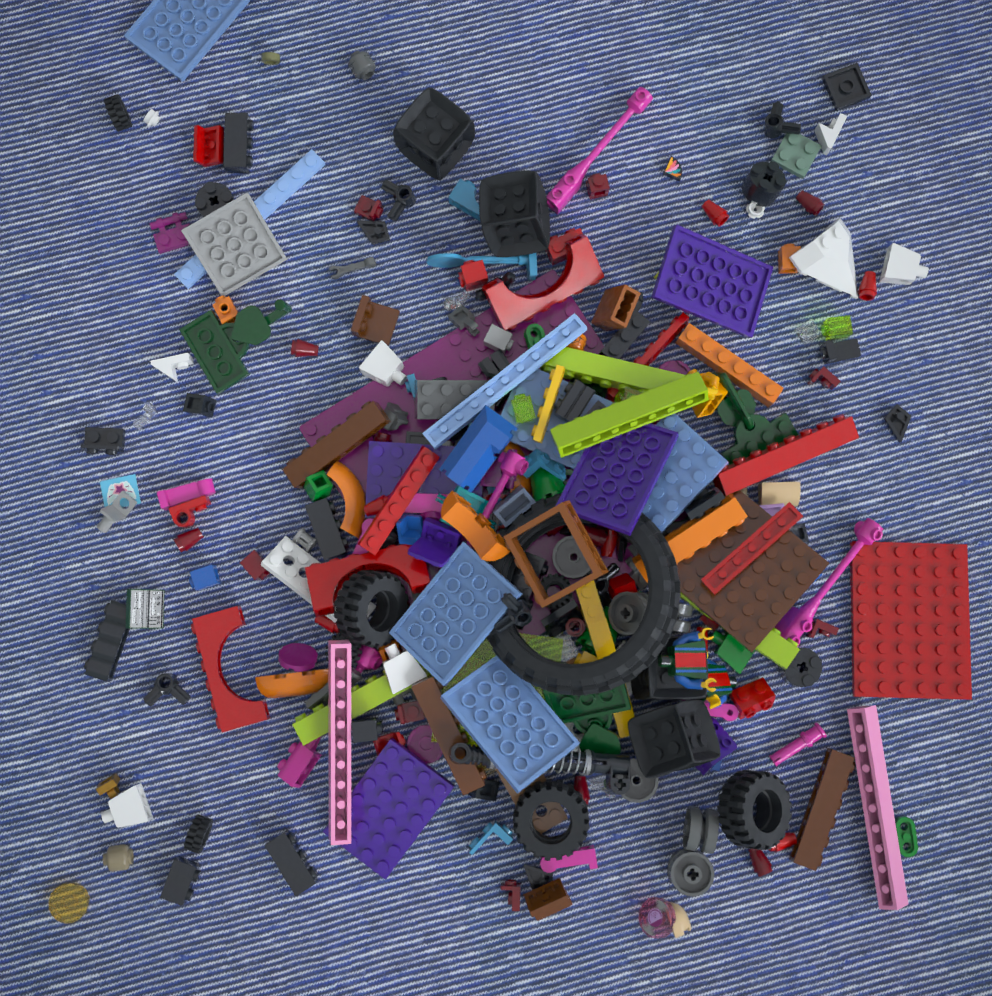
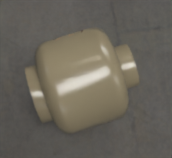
(118, 857)

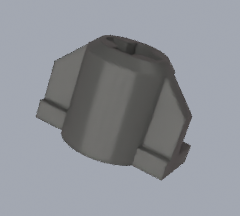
(396, 416)

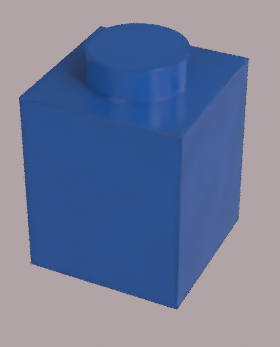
(204, 578)

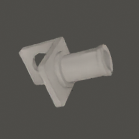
(115, 512)

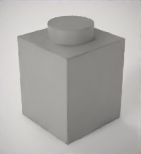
(498, 339)

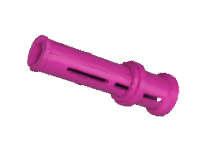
(805, 740)

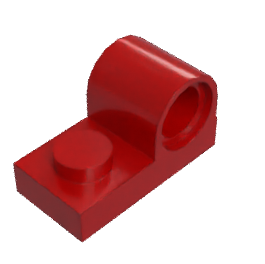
(197, 504)

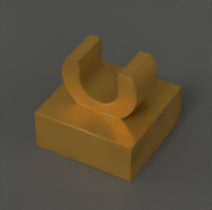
(110, 786)

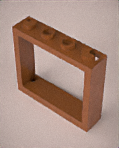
(582, 539)

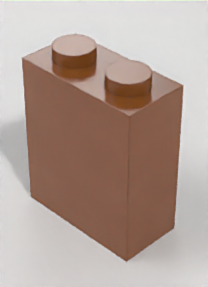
(615, 308)

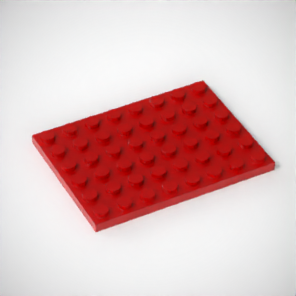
(910, 621)

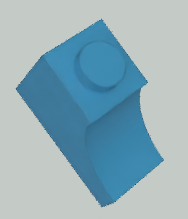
(464, 198)

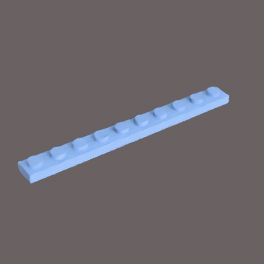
(266, 204)
(505, 381)

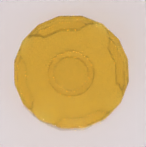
(69, 902)

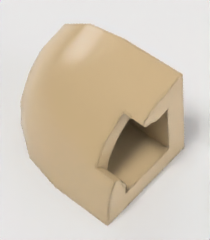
(682, 921)

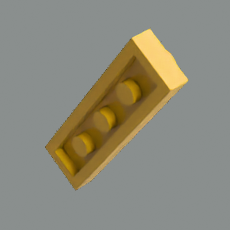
(545, 411)

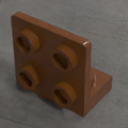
(374, 321)
(547, 899)

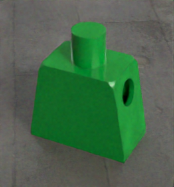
(731, 651)

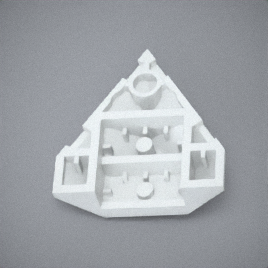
(829, 259)

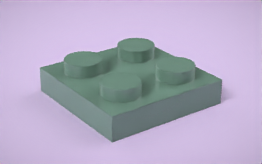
(796, 154)

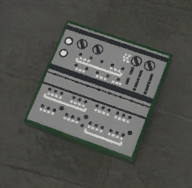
(145, 609)

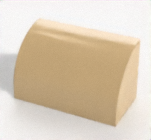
(779, 493)

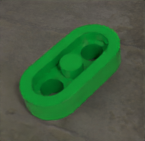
(539, 334)
(906, 835)

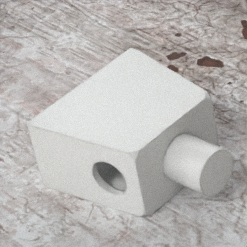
(902, 266)
(383, 366)
(401, 669)
(128, 808)

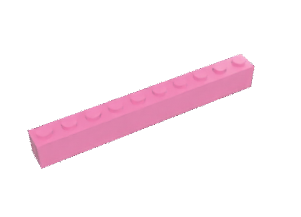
(339, 741)
(877, 807)

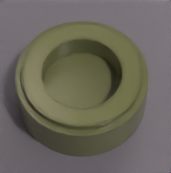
(270, 58)

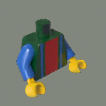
(688, 661)
(723, 685)

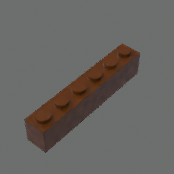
(337, 444)
(447, 733)
(822, 809)

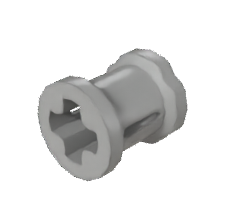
(305, 540)

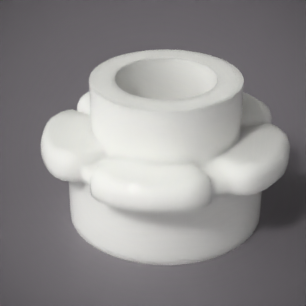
(152, 118)
(753, 214)

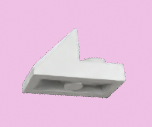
(827, 135)
(168, 364)

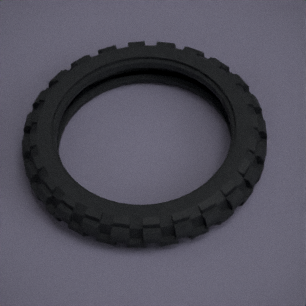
(629, 659)

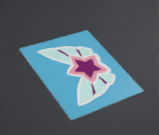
(113, 487)

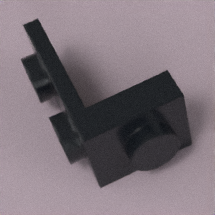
(839, 351)

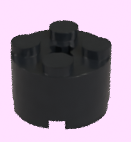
(764, 183)
(210, 196)
(808, 675)

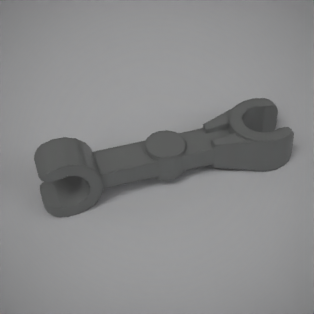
(367, 263)

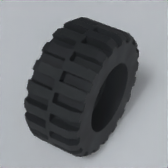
(354, 602)
(737, 809)
(544, 845)

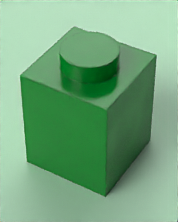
(318, 486)

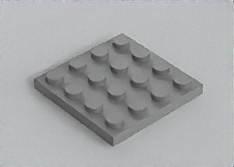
(234, 244)

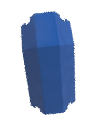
(477, 449)

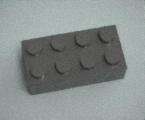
(439, 397)

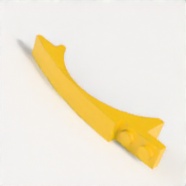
(602, 641)

